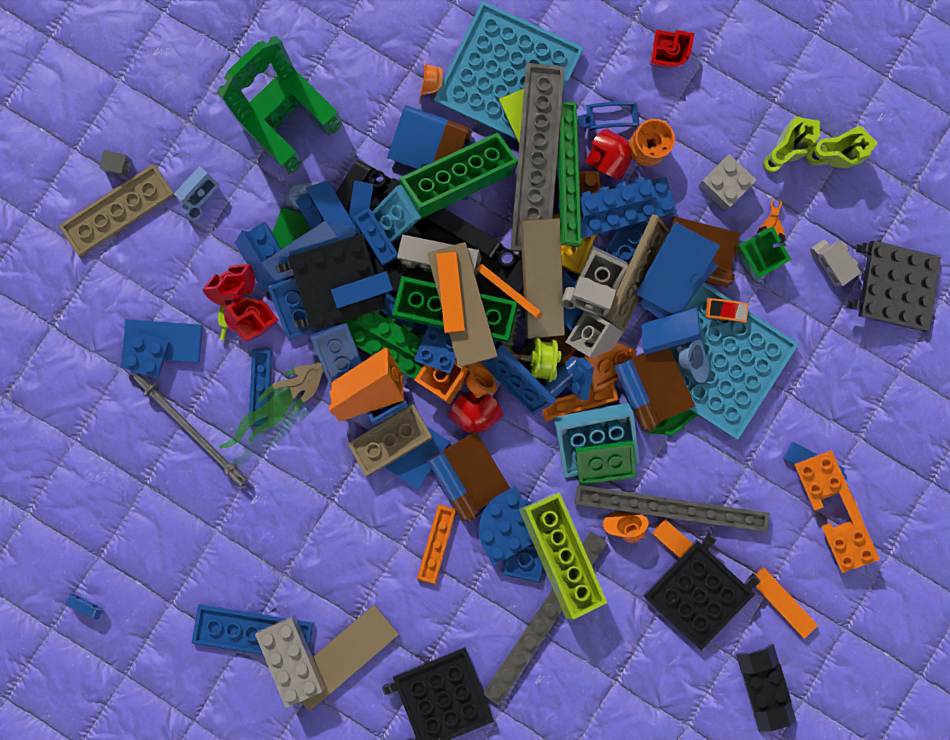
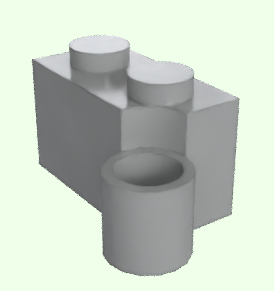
(836, 261)
(589, 297)

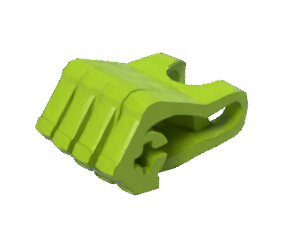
(830, 149)
(784, 151)

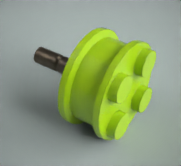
(542, 359)

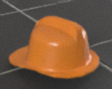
(431, 79)
(480, 380)
(626, 525)

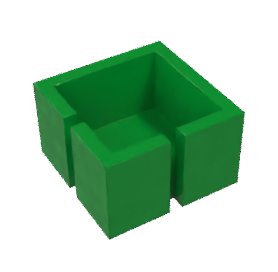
(760, 255)

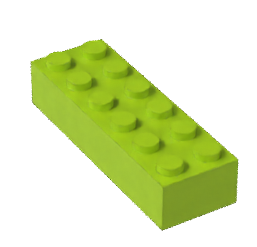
(563, 556)

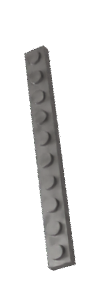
(672, 508)
(534, 633)

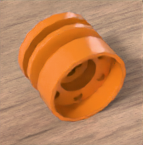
(660, 138)

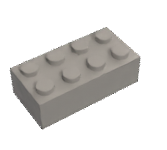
(414, 253)
(290, 661)

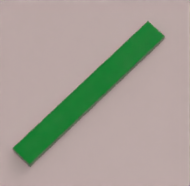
(569, 176)

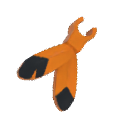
(774, 221)

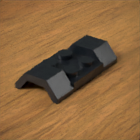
(766, 689)

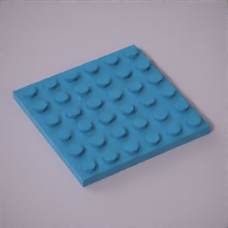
(494, 65)
(741, 362)

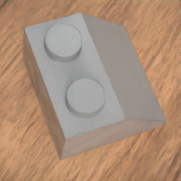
(593, 335)

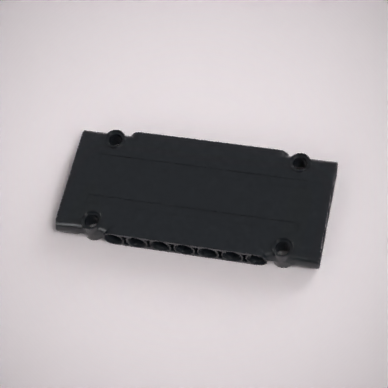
(439, 227)

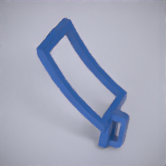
(589, 119)

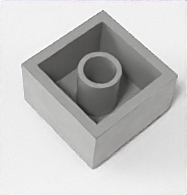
(727, 182)
(604, 268)

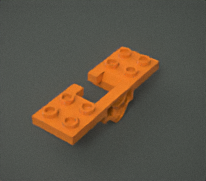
(851, 539)

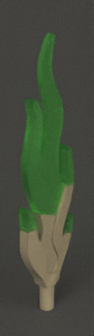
(280, 402)

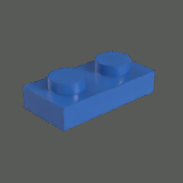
(582, 379)

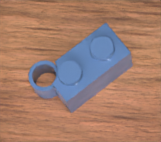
(196, 192)

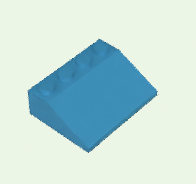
(591, 429)

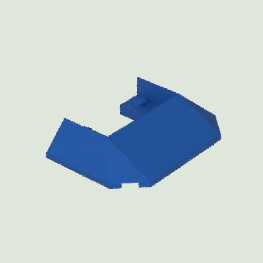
(328, 224)

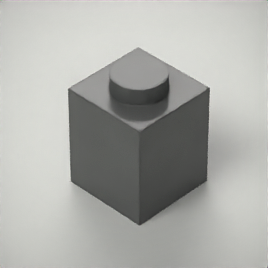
(116, 164)

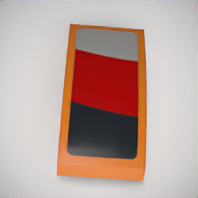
(726, 310)

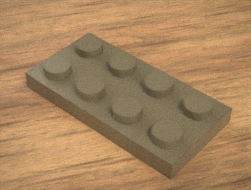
(390, 440)

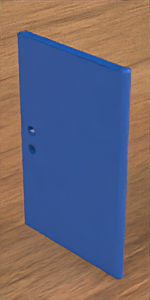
(677, 269)

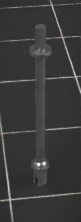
(229, 468)

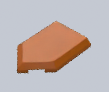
(603, 365)

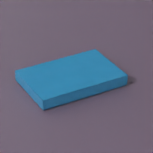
(396, 214)

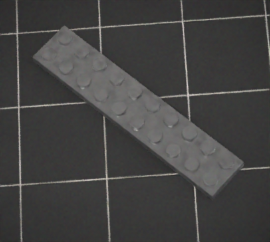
(537, 147)

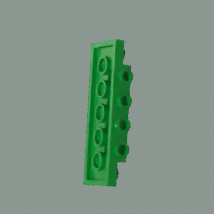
(374, 333)

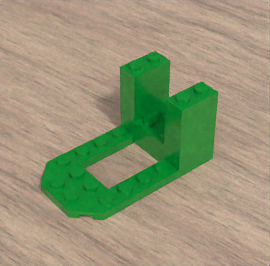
(274, 101)

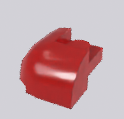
(671, 48)
(610, 154)
(230, 284)
(249, 318)
(475, 413)

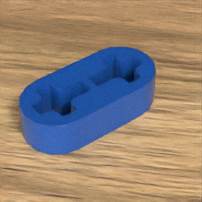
(84, 606)

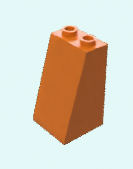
(367, 387)

